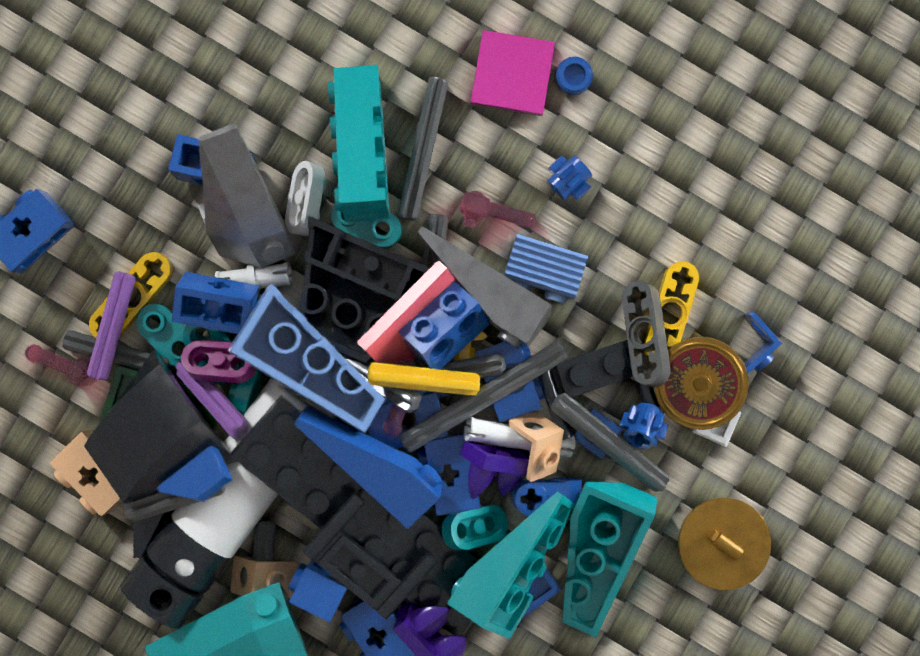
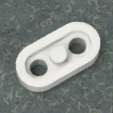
(304, 197)

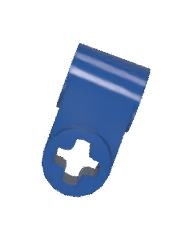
(544, 490)

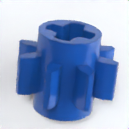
(569, 177)
(644, 425)

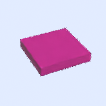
(512, 73)

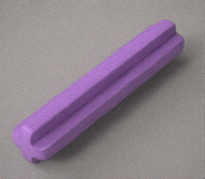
(111, 326)
(215, 403)

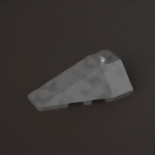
(238, 204)
(506, 304)

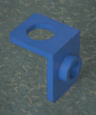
(763, 355)

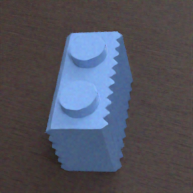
(545, 268)

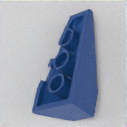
(384, 472)

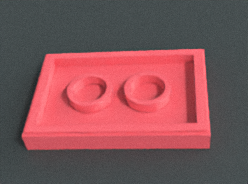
(383, 338)

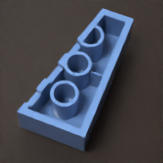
(297, 356)

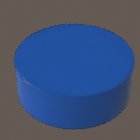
(574, 75)

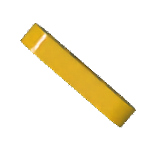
(157, 283)
(686, 289)

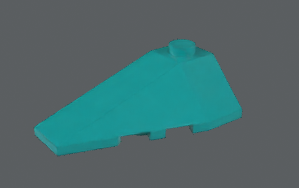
(603, 542)
(498, 585)
(248, 626)

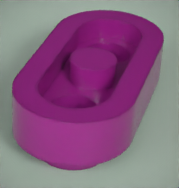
(220, 363)

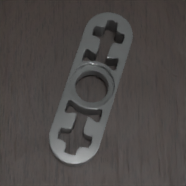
(658, 342)

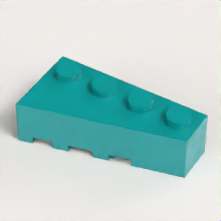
(360, 143)

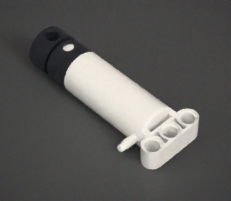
(206, 534)

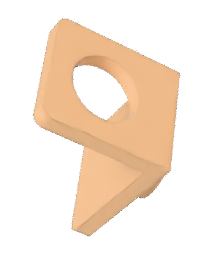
(545, 444)
(261, 574)

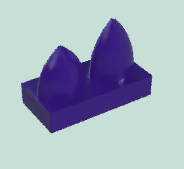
(488, 460)
(420, 629)

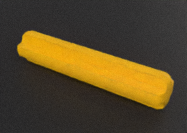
(423, 379)

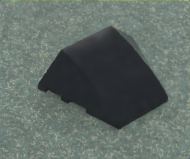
(351, 285)
(150, 433)

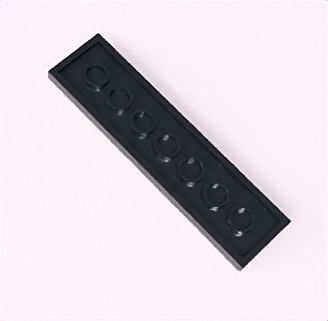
(319, 487)

